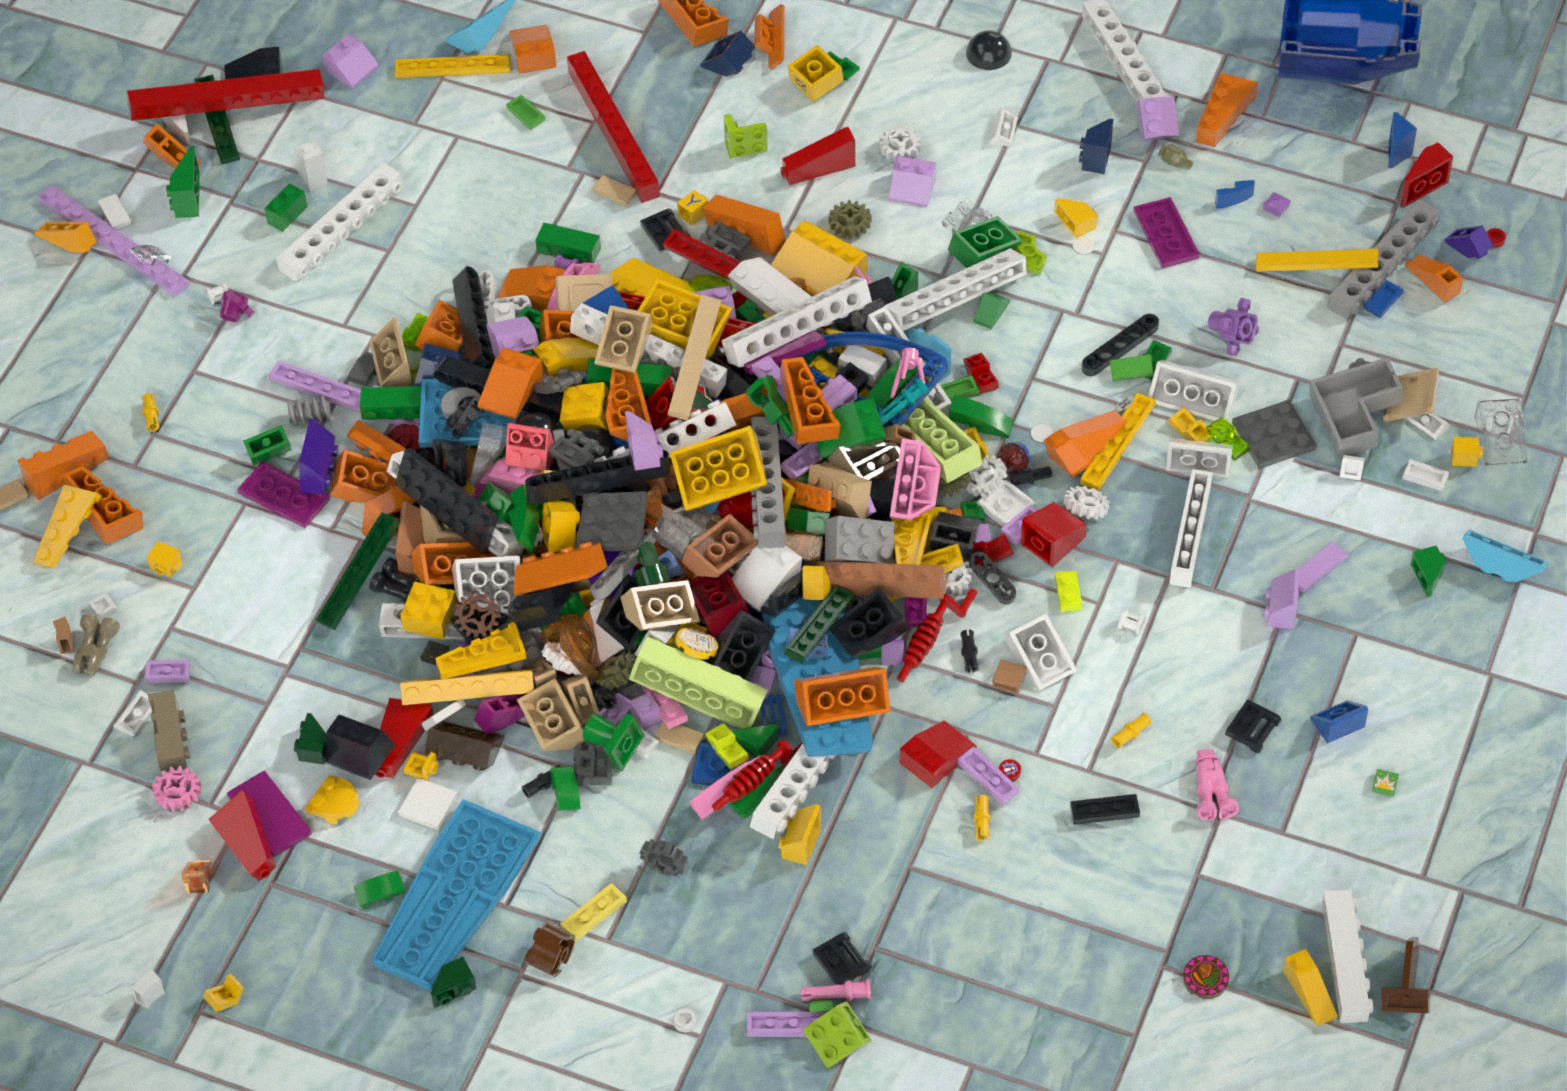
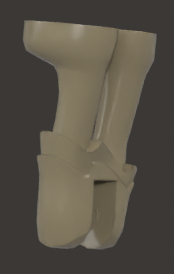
(90, 652)

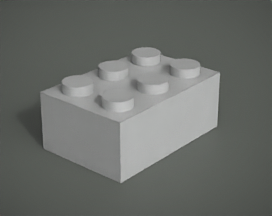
(859, 540)

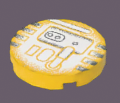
(696, 643)

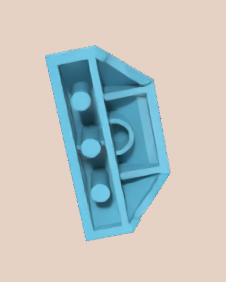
(1501, 559)

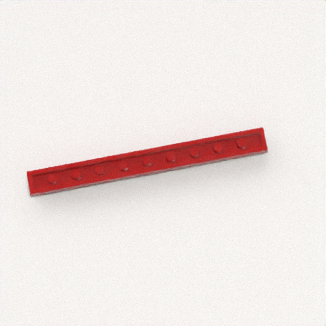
(703, 255)

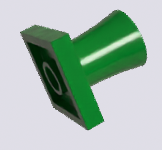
(618, 741)

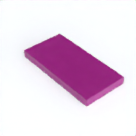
(1166, 232)
(792, 349)
(282, 495)
(278, 817)

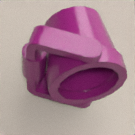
(233, 306)

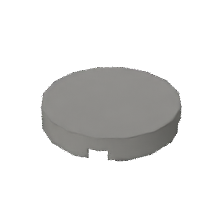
(452, 398)

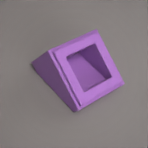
(893, 652)

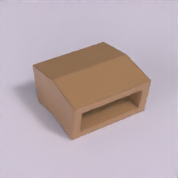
(896, 433)
(64, 636)
(1009, 676)

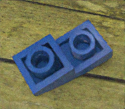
(1231, 196)

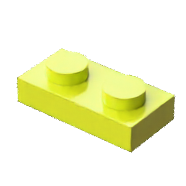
(1068, 591)

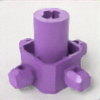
(1235, 325)

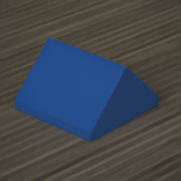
(1400, 140)
(1340, 720)

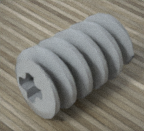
(309, 410)

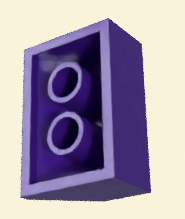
(317, 459)

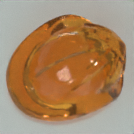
(577, 642)

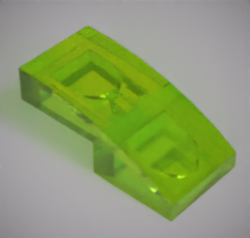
(1225, 433)

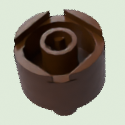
(550, 949)

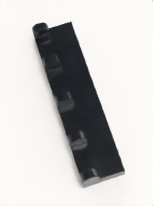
(785, 595)

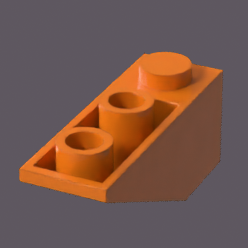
(1437, 276)

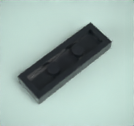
(1104, 809)

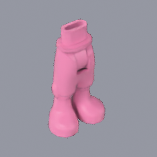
(1212, 781)

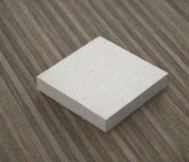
(1005, 503)
(428, 804)

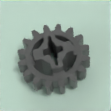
(663, 857)

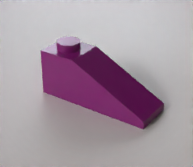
(499, 712)

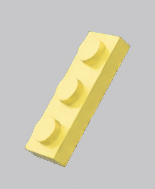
(594, 912)

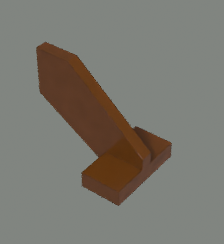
(1407, 997)

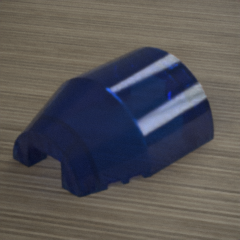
(1348, 39)

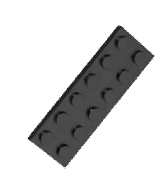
(446, 500)

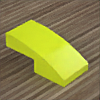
(726, 746)

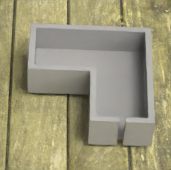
(1349, 398)

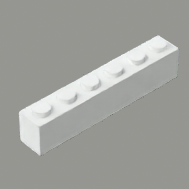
(884, 323)
(1191, 528)
(1346, 956)

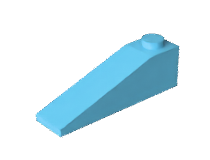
(480, 30)
(932, 342)

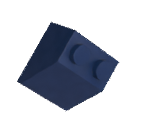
(729, 54)
(1096, 147)
(430, 360)

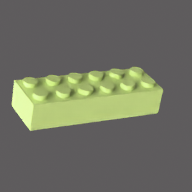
(944, 439)
(697, 684)

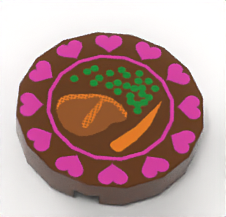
(1206, 976)

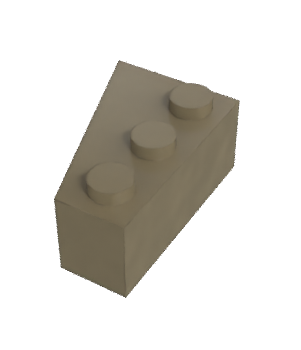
(867, 461)
(168, 730)

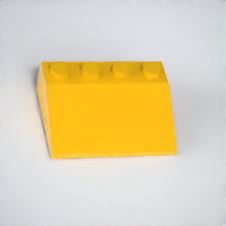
(818, 258)
(638, 278)
(674, 313)
(719, 468)

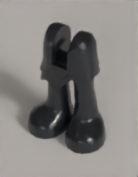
(381, 584)

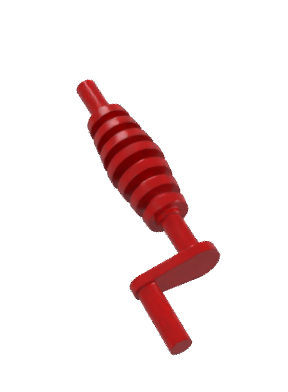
(926, 634)
(754, 774)

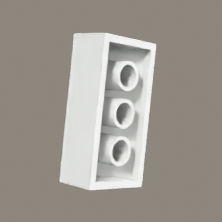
(766, 286)
(1195, 390)

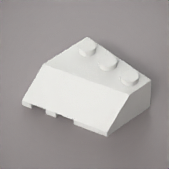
(488, 576)

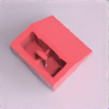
(528, 447)

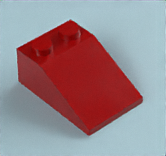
(1427, 174)
(934, 752)

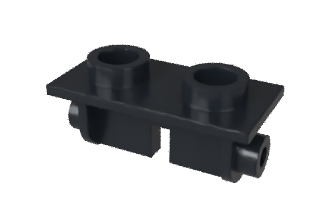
(456, 421)

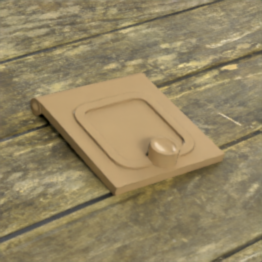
(579, 288)
(1418, 395)

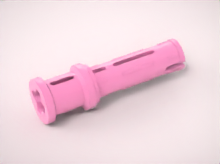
(848, 990)

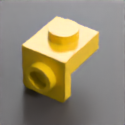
(421, 766)
(224, 995)

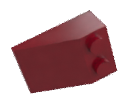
(717, 601)

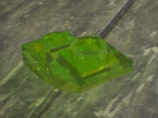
(706, 282)
(412, 333)

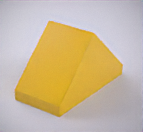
(815, 583)

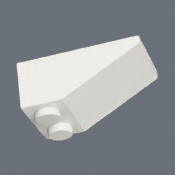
(764, 573)
(1041, 652)

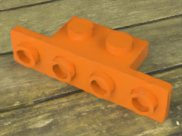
(770, 35)
(372, 440)
(812, 496)

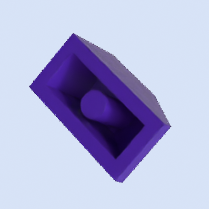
(1470, 241)

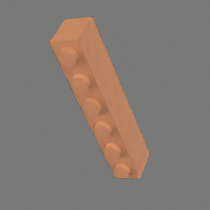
(892, 579)

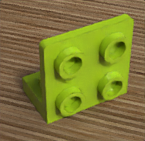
(744, 139)
(837, 1034)

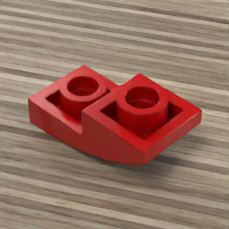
(980, 370)

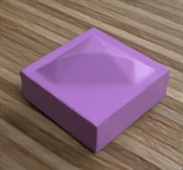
(1276, 204)

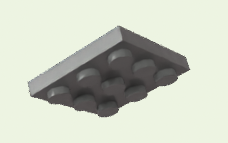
(1274, 434)
(613, 520)

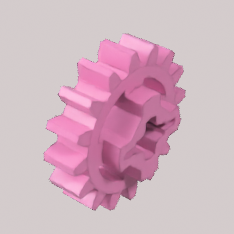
(177, 789)

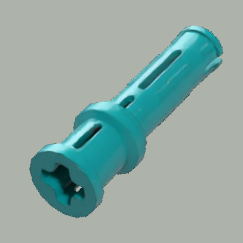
(907, 397)

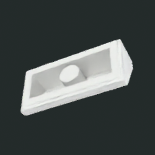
(1003, 128)
(1430, 424)
(134, 714)

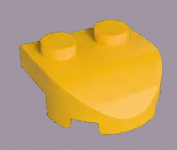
(334, 800)

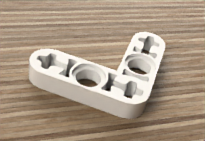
(490, 287)

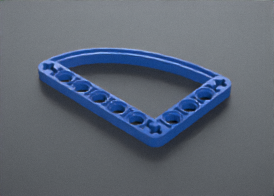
(892, 343)

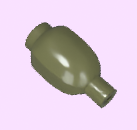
(1174, 156)

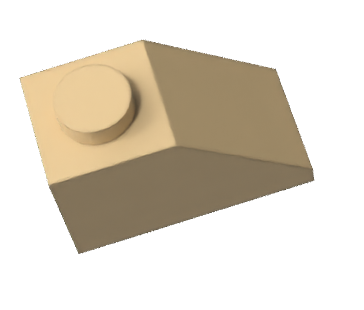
(580, 696)

